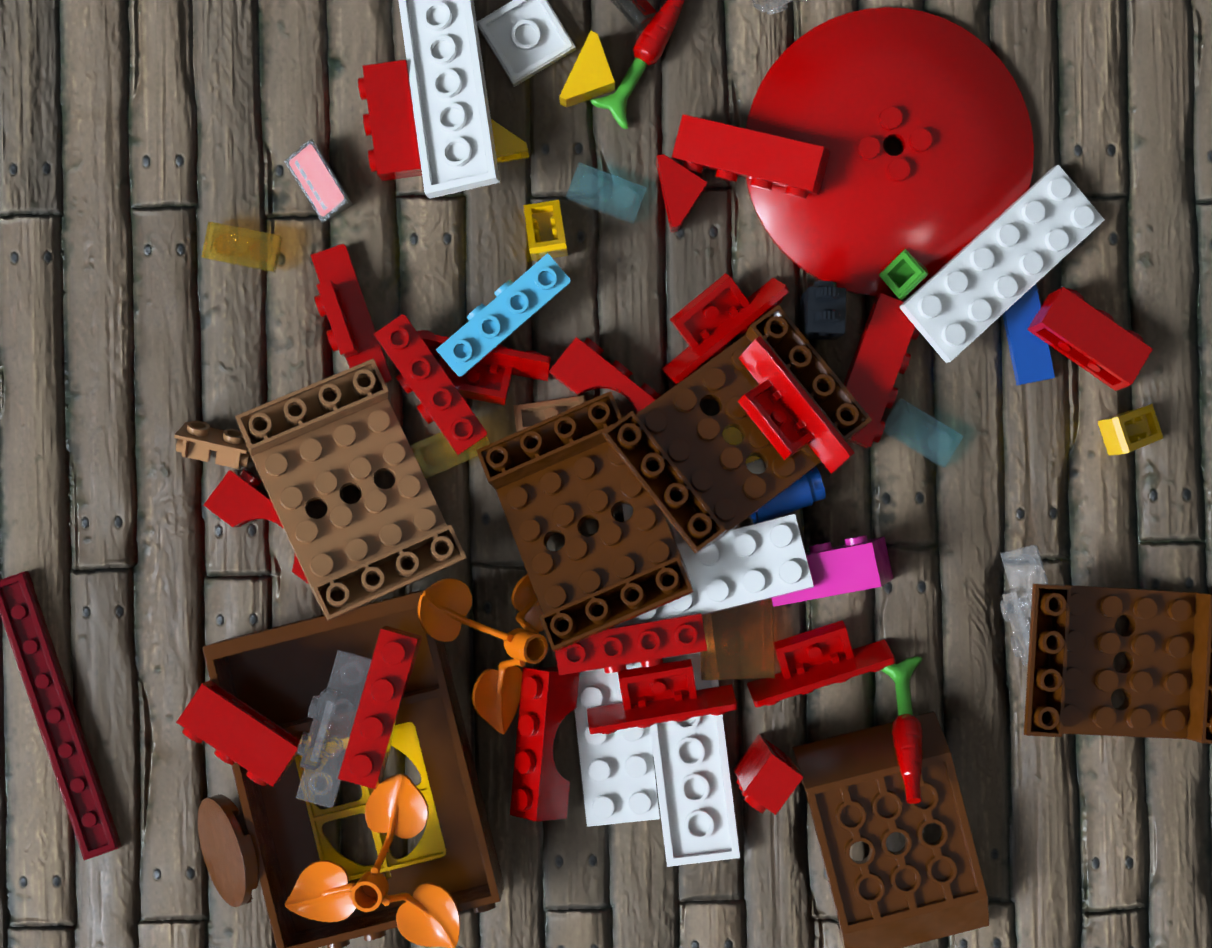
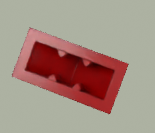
(679, 189)

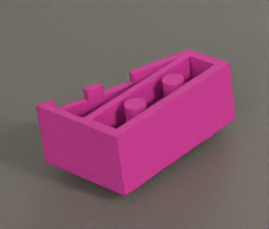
(843, 569)

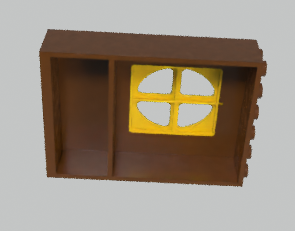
(278, 676)

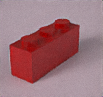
(390, 120)
(1090, 338)
(239, 734)

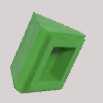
(903, 274)

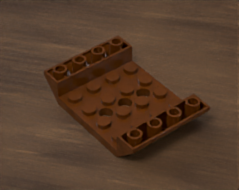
(682, 451)
(552, 483)
(1074, 673)
(861, 796)

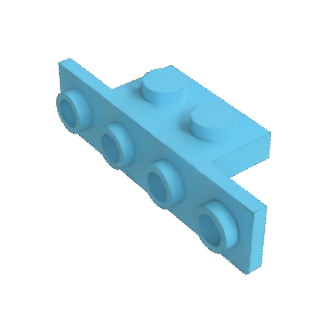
(505, 314)

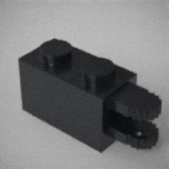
(823, 311)

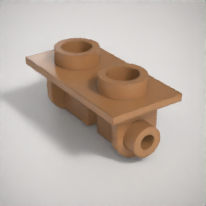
(198, 439)

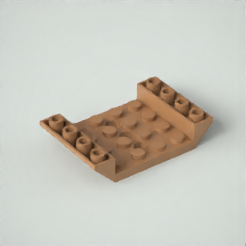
(336, 438)

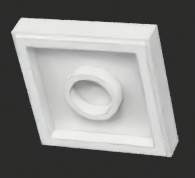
(525, 38)

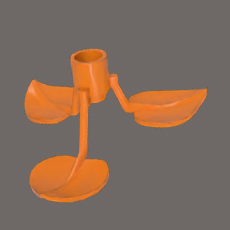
(498, 691)
(323, 889)

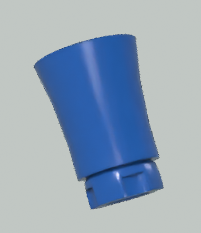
(797, 496)

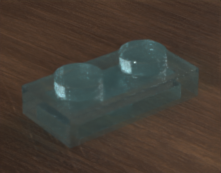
(606, 193)
(922, 433)

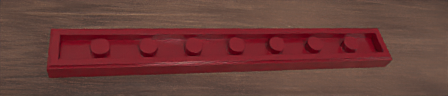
(56, 717)

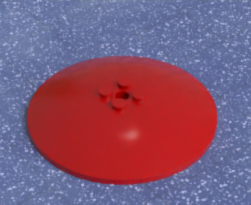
(880, 79)

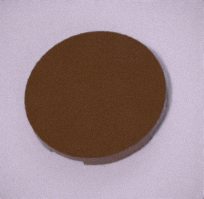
(227, 850)

